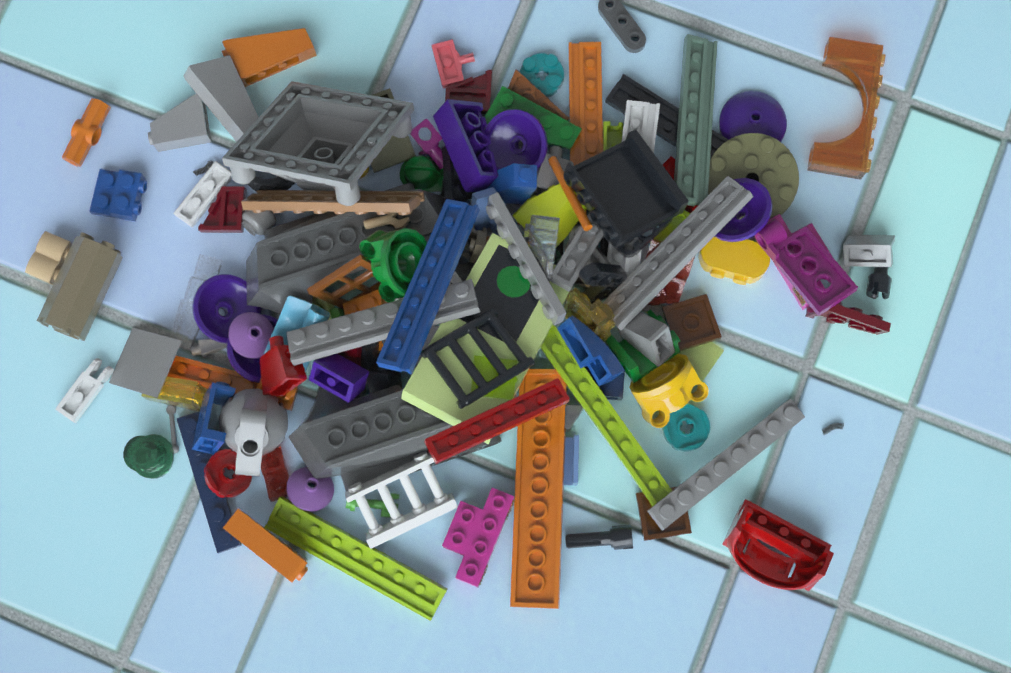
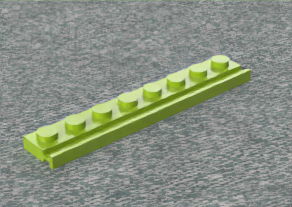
(356, 558)

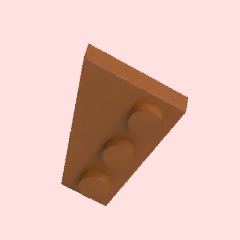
(523, 87)

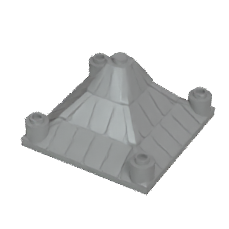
(319, 138)

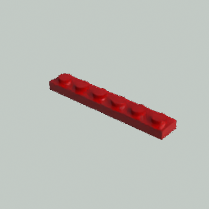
(496, 420)

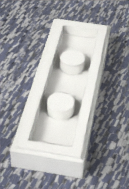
(203, 194)

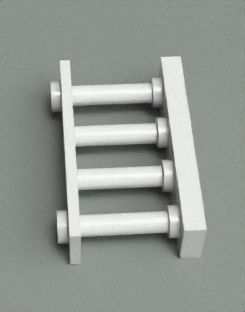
(401, 523)

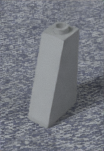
(223, 94)

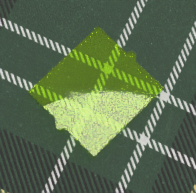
(506, 390)

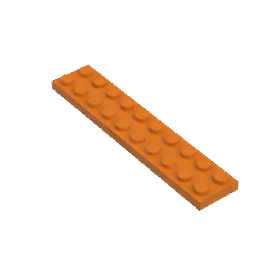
(538, 503)

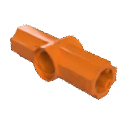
(86, 132)

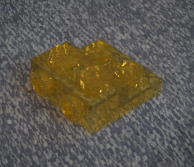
(595, 316)

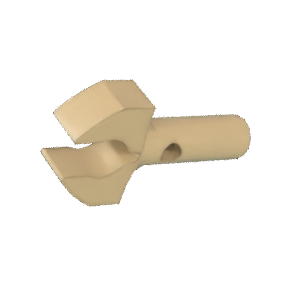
(385, 220)

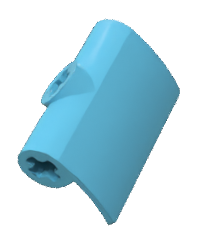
(295, 315)

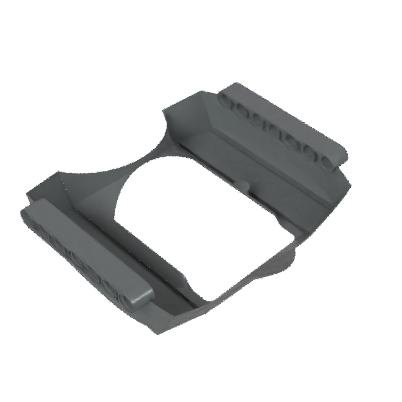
(373, 430)

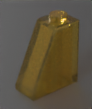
(180, 393)

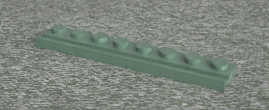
(695, 118)

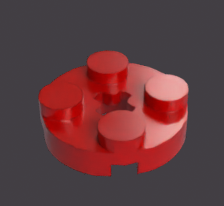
(218, 482)

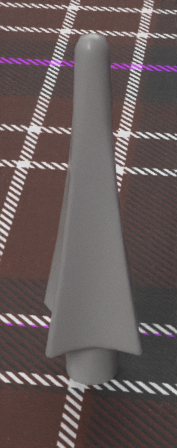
(207, 347)

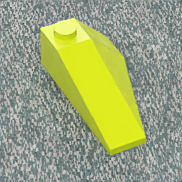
(551, 204)

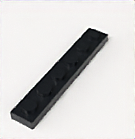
(454, 191)

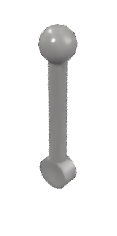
(171, 410)

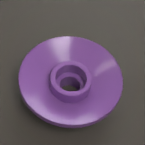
(242, 339)
(306, 497)

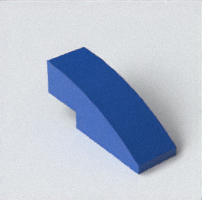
(590, 351)

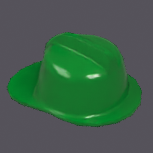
(422, 173)

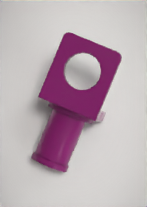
(430, 146)

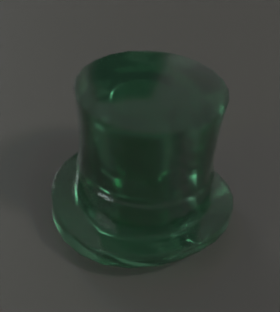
(149, 455)

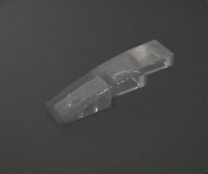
(184, 324)

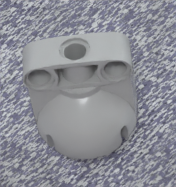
(252, 428)

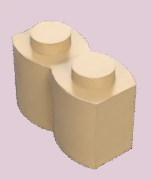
(48, 257)

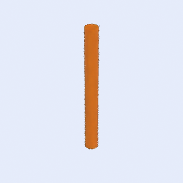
(570, 194)

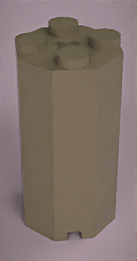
(80, 287)

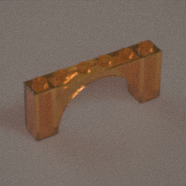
(861, 65)

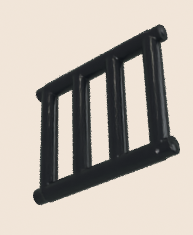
(484, 387)

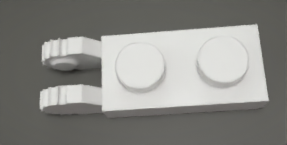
(83, 391)

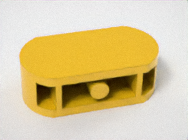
(739, 260)

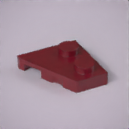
(225, 212)

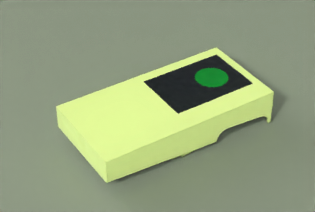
(497, 286)

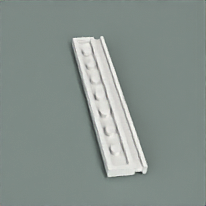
(644, 119)

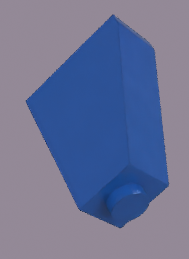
(515, 183)

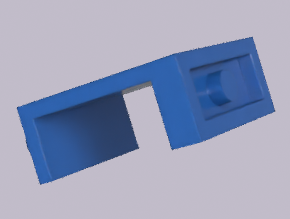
(207, 439)

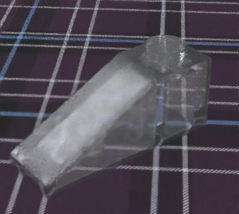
(542, 241)

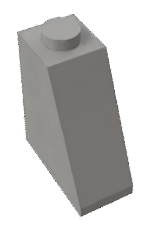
(181, 126)
(649, 338)

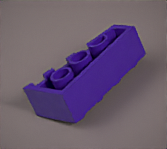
(467, 143)

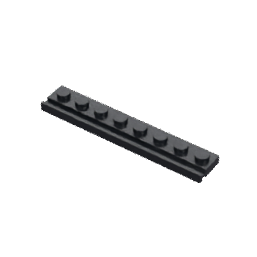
(667, 124)

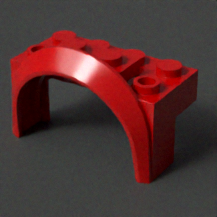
(768, 567)

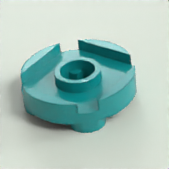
(548, 64)
(698, 434)

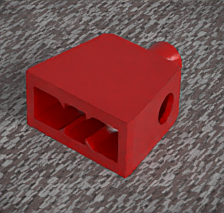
(277, 371)

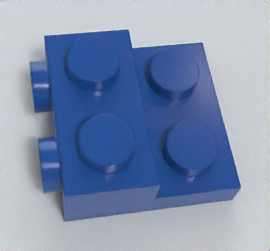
(118, 194)

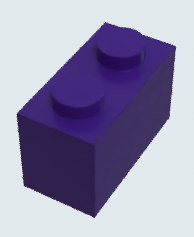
(339, 376)

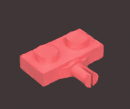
(450, 62)

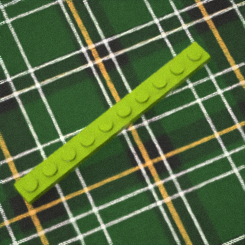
(605, 418)

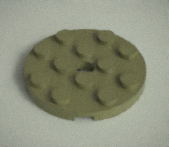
(761, 156)

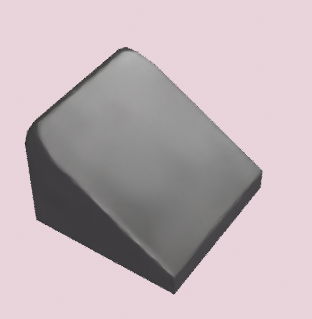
(572, 413)

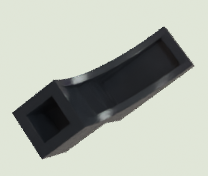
(378, 377)

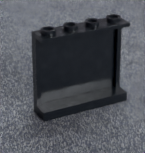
(626, 190)

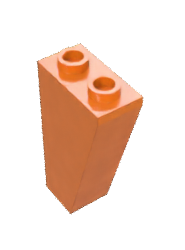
(268, 53)
(266, 546)

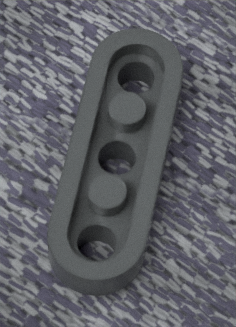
(625, 31)

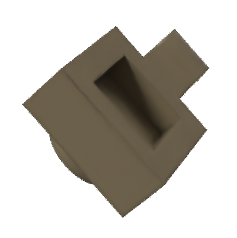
(477, 243)

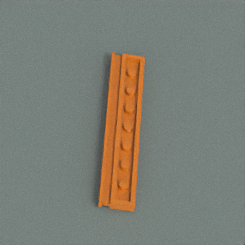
(586, 99)

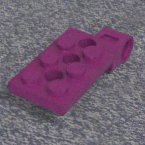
(775, 243)

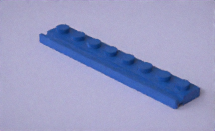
(428, 286)

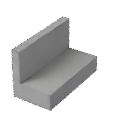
(868, 250)

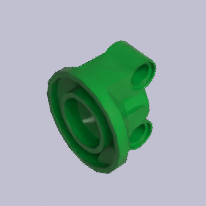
(393, 259)

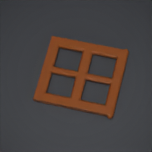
(335, 297)

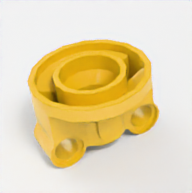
(668, 389)

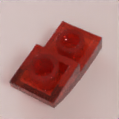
(275, 474)

